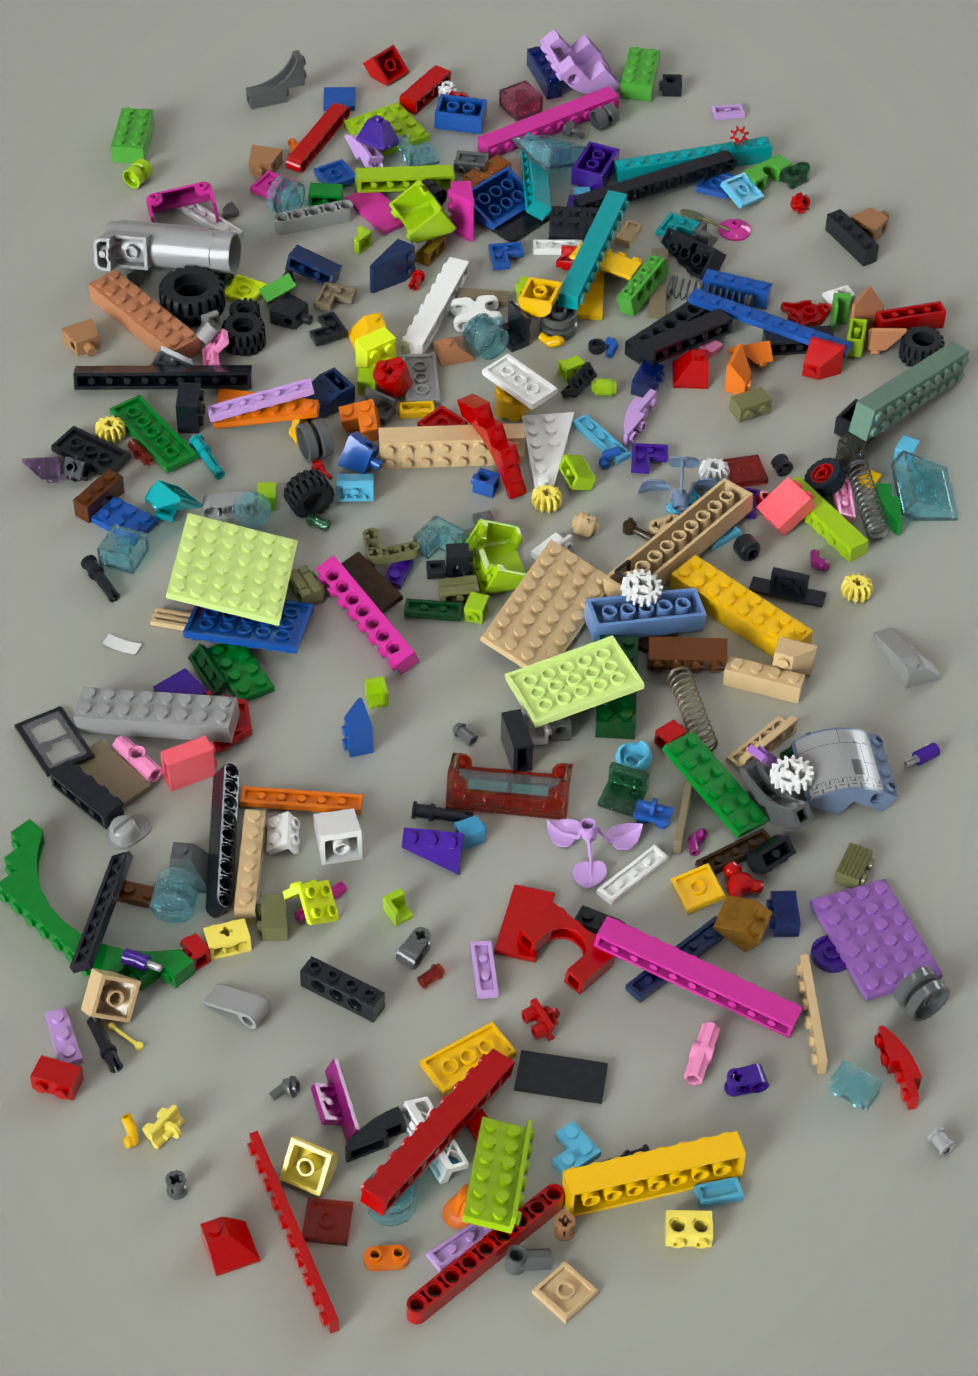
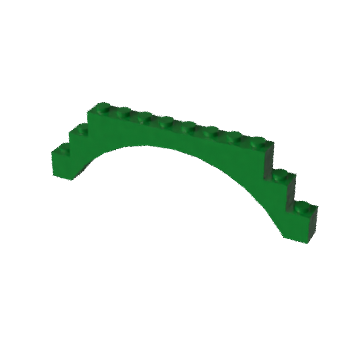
(24, 895)

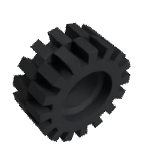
(244, 306)

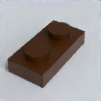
(136, 894)

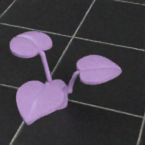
(591, 873)

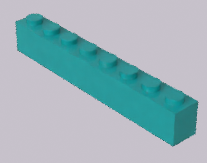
(535, 187)

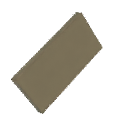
(115, 774)

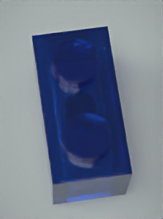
(647, 378)
(785, 914)

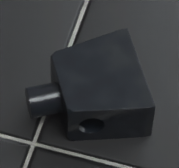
(290, 312)

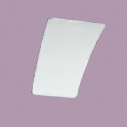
(121, 644)

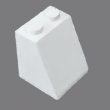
(338, 836)

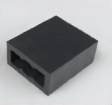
(516, 740)

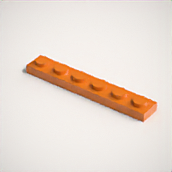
(299, 800)

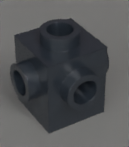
(76, 468)

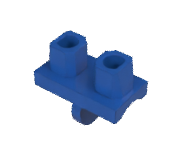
(653, 812)

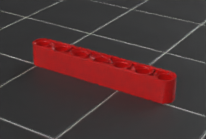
(317, 138)

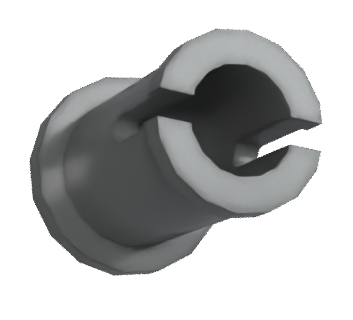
(464, 733)

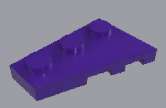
(435, 846)

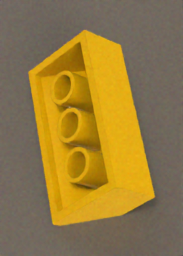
(616, 264)

